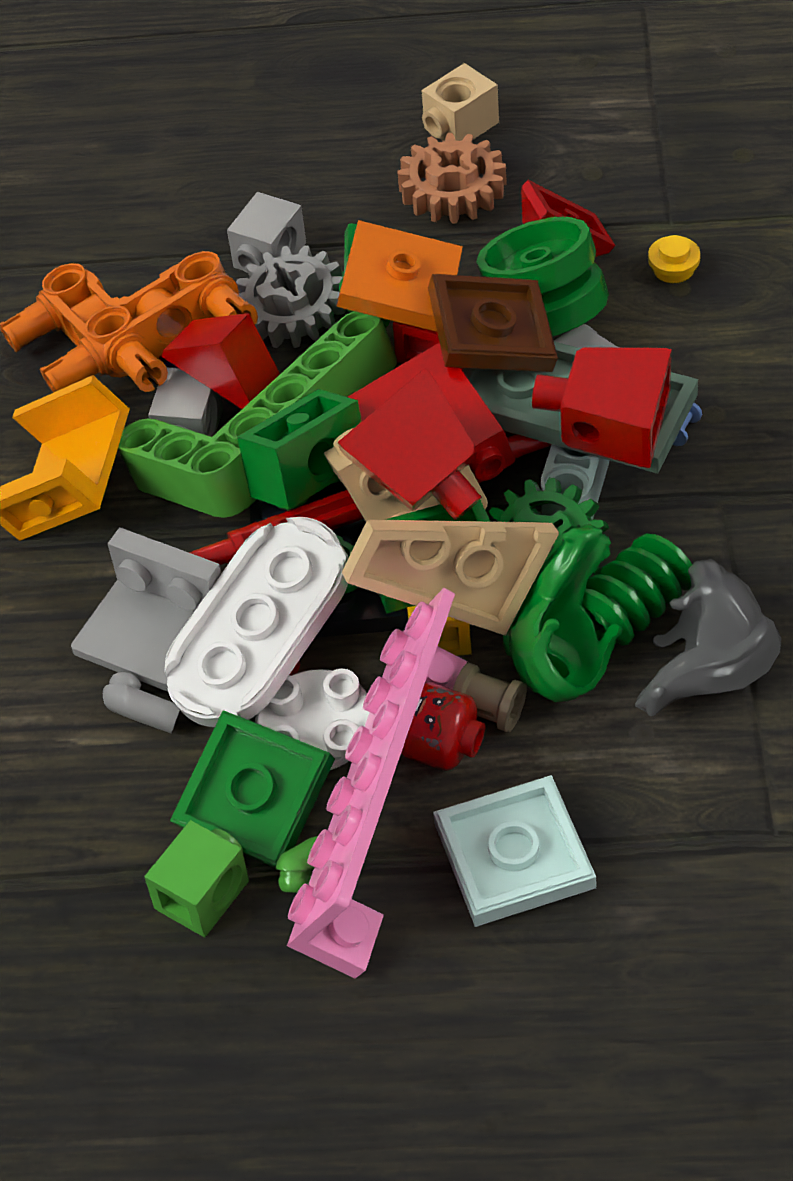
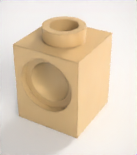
(460, 104)

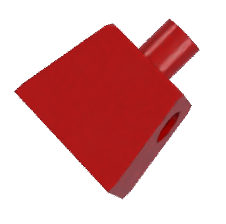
(610, 401)
(416, 448)

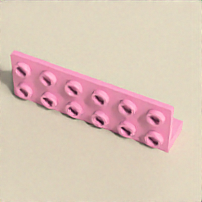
(325, 916)

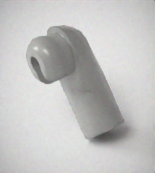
(126, 699)

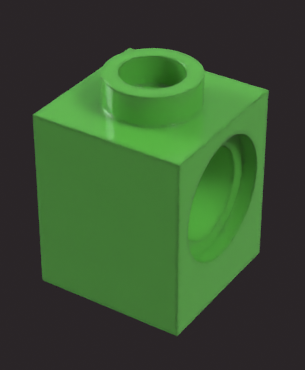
(198, 877)

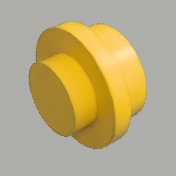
(674, 258)

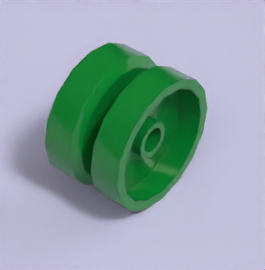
(561, 258)

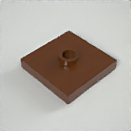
(492, 323)

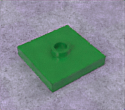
(254, 787)

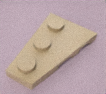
(479, 561)

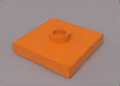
(392, 273)

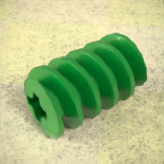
(636, 586)

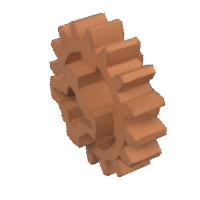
(452, 178)

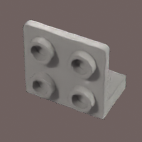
(145, 606)

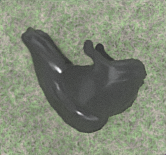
(724, 636)

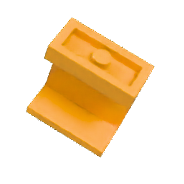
(77, 452)

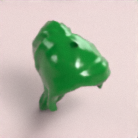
(553, 632)

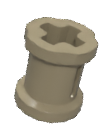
(494, 698)

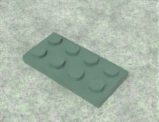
(510, 401)

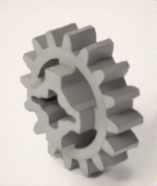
(293, 294)

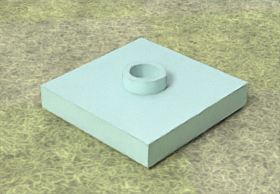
(514, 850)

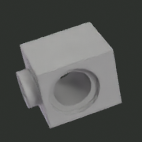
(265, 227)
(187, 403)

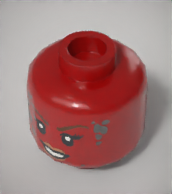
(443, 728)

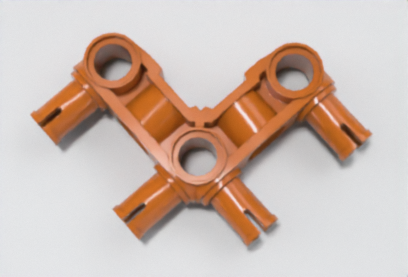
(128, 332)

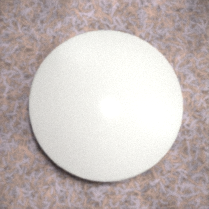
(318, 710)

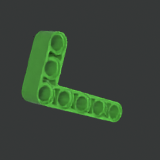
(209, 470)

